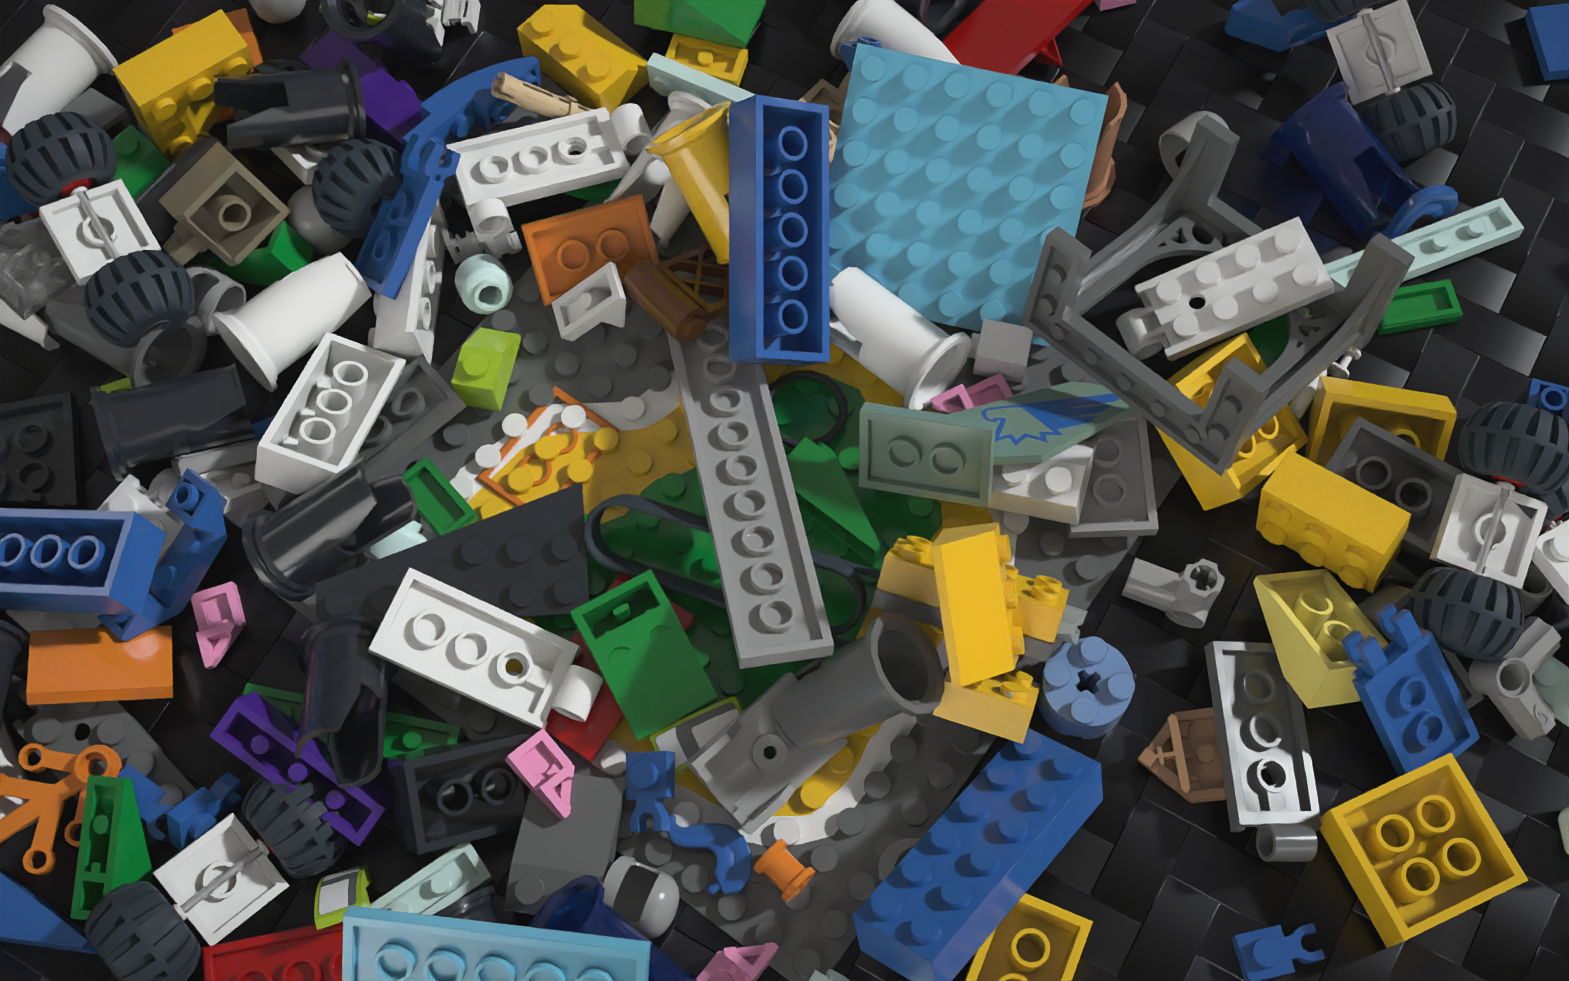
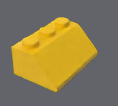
(583, 56)
(1411, 415)
(976, 602)

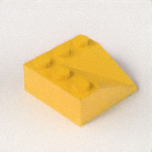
(174, 81)
(1258, 455)
(1420, 850)

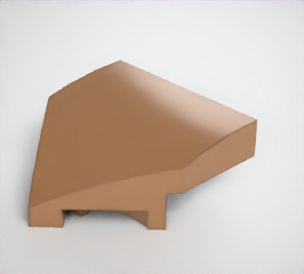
(1188, 756)

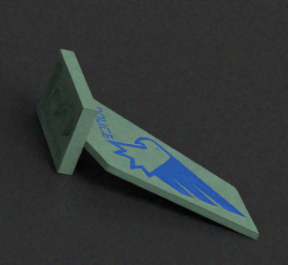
(955, 452)

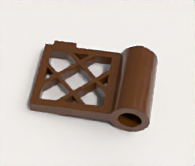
(675, 300)

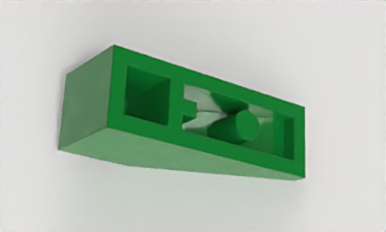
(272, 260)
(829, 499)
(110, 843)

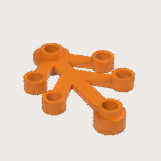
(49, 799)

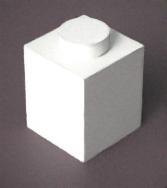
(1001, 349)

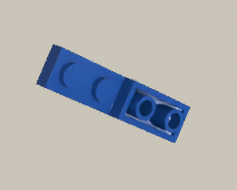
(469, 101)

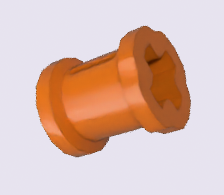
(784, 870)

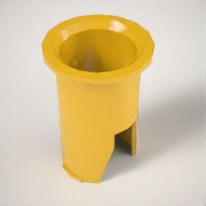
(699, 164)

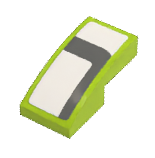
(695, 730)
(339, 892)

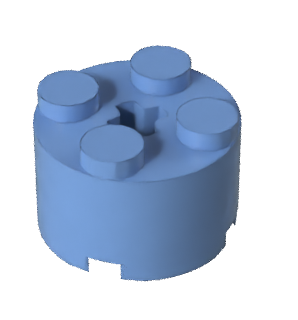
(1085, 712)

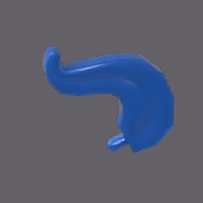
(1431, 200)
(729, 846)

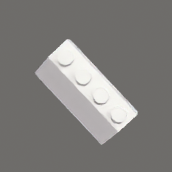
(409, 323)
(326, 414)
(1048, 488)

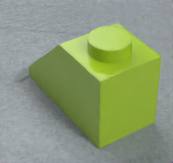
(485, 368)

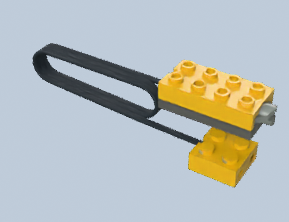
(907, 586)

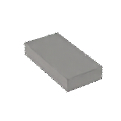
(216, 457)

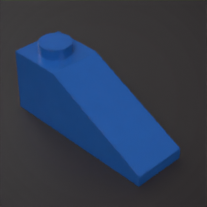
(33, 921)

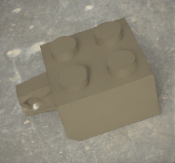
(220, 210)

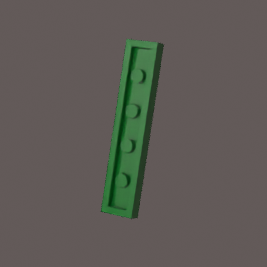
(402, 731)

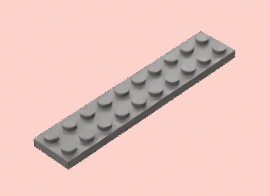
(750, 504)

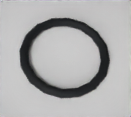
(810, 374)

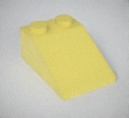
(1306, 623)

